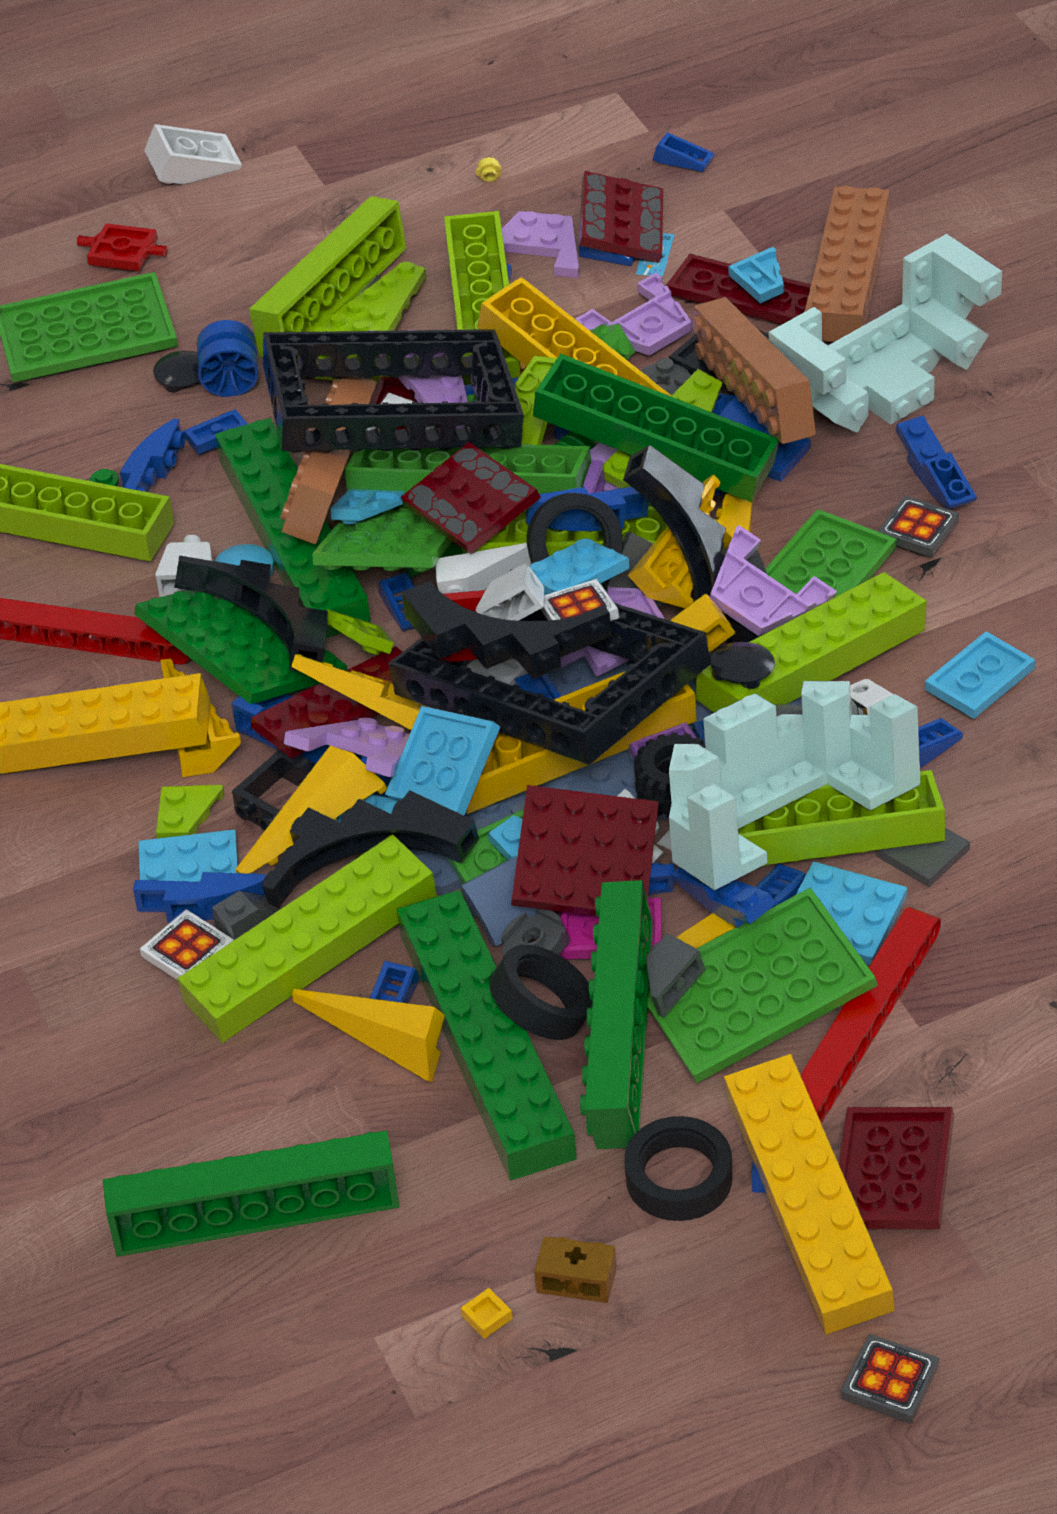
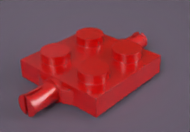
(122, 247)

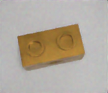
(575, 1269)

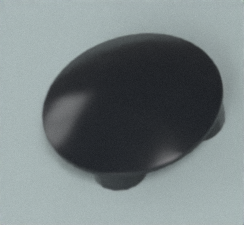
(177, 370)
(742, 663)

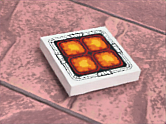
(578, 600)
(183, 944)

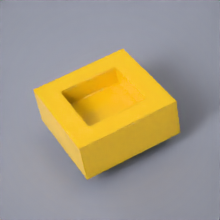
(486, 1313)

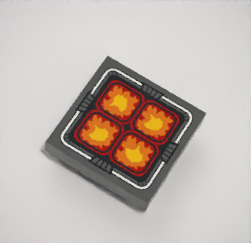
(919, 525)
(890, 1378)

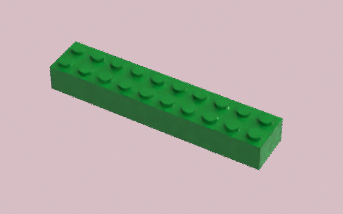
(262, 483)
(488, 1046)

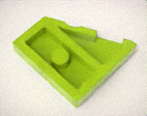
(369, 635)
(185, 808)

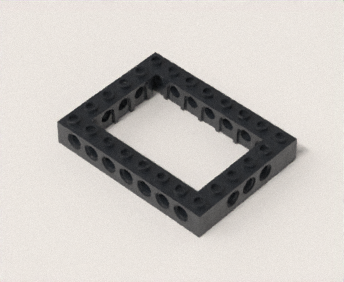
(488, 422)
(666, 661)

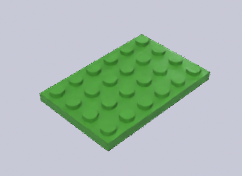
(85, 327)
(383, 540)
(763, 985)

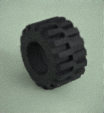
(653, 766)

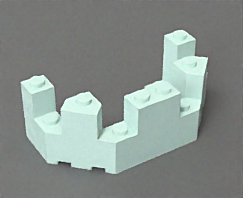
(890, 358)
(768, 760)

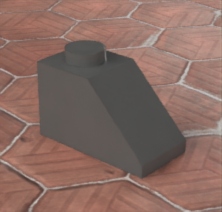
(241, 913)
(672, 971)

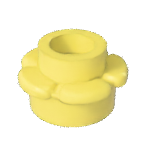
(488, 169)

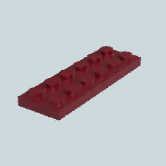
(708, 279)
(319, 706)

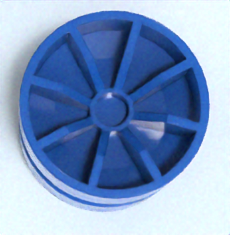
(227, 358)

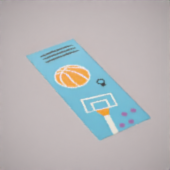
(648, 267)

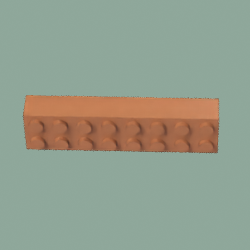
(849, 259)
(754, 370)
(321, 471)

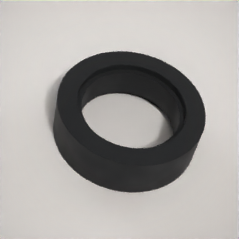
(551, 508)
(529, 1010)
(684, 1203)

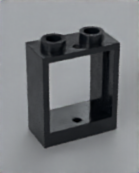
(247, 793)

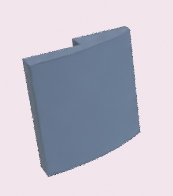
(491, 897)

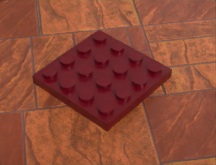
(577, 843)

